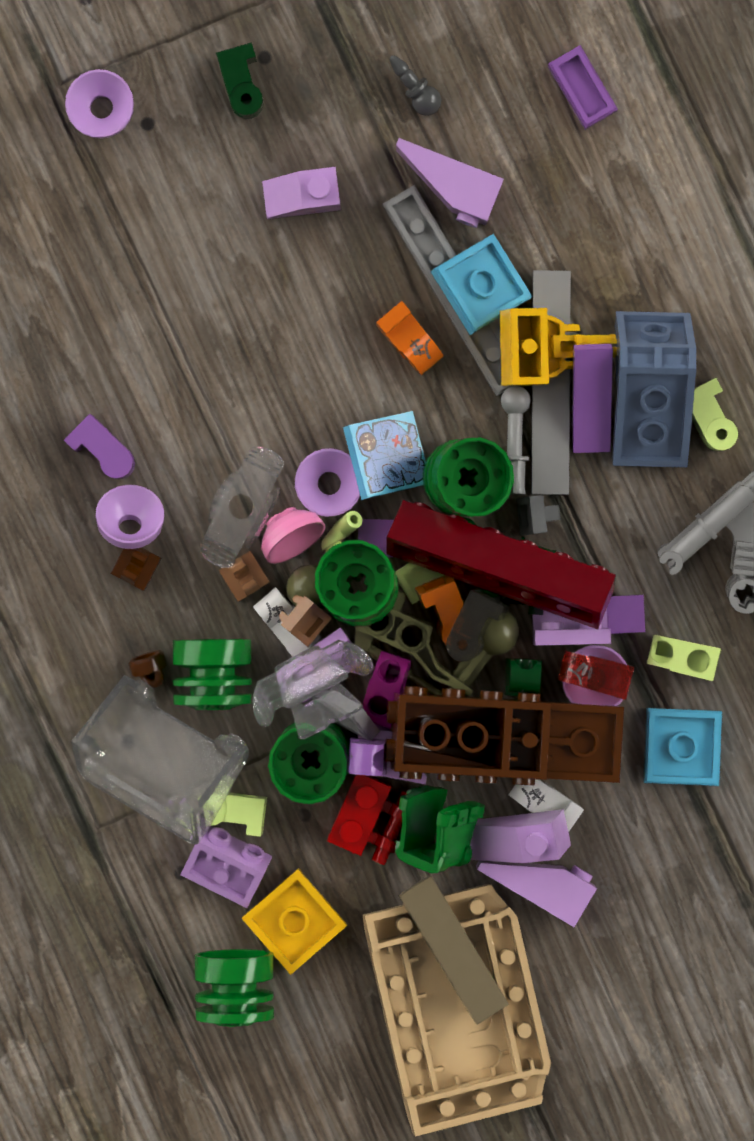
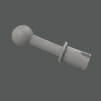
(515, 402)

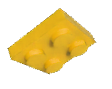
(294, 921)

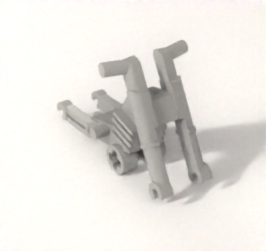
(736, 512)

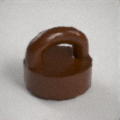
(149, 663)

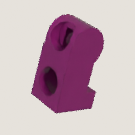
(387, 679)

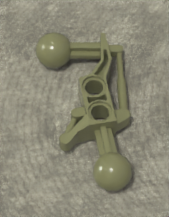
(498, 638)

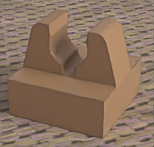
(244, 576)
(304, 620)

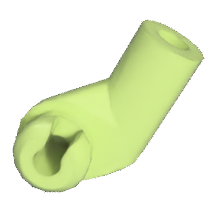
(342, 529)

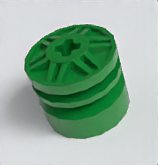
(488, 478)
(351, 562)
(212, 672)
(304, 780)
(234, 986)

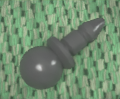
(425, 99)

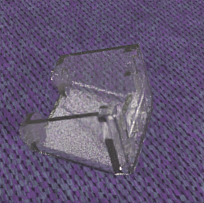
(157, 761)

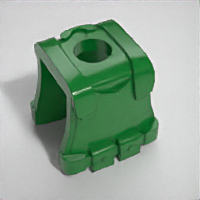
(424, 817)

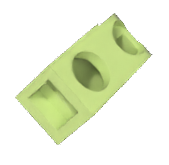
(714, 429)
(684, 657)
(244, 810)

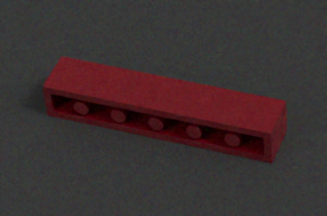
(500, 563)

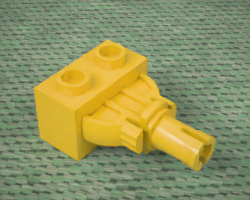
(537, 346)

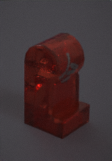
(596, 674)

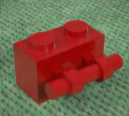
(359, 815)

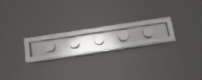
(430, 250)
(552, 400)

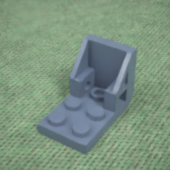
(653, 388)

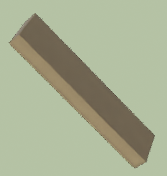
(453, 949)

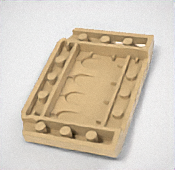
(443, 1059)

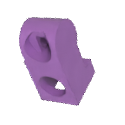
(114, 457)
(367, 757)

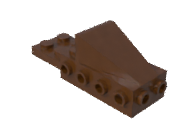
(502, 737)

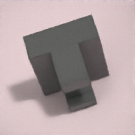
(534, 515)

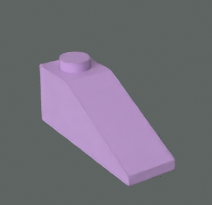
(459, 186)
(521, 838)
(551, 887)

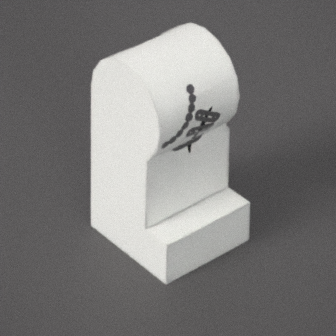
(269, 609)
(544, 798)

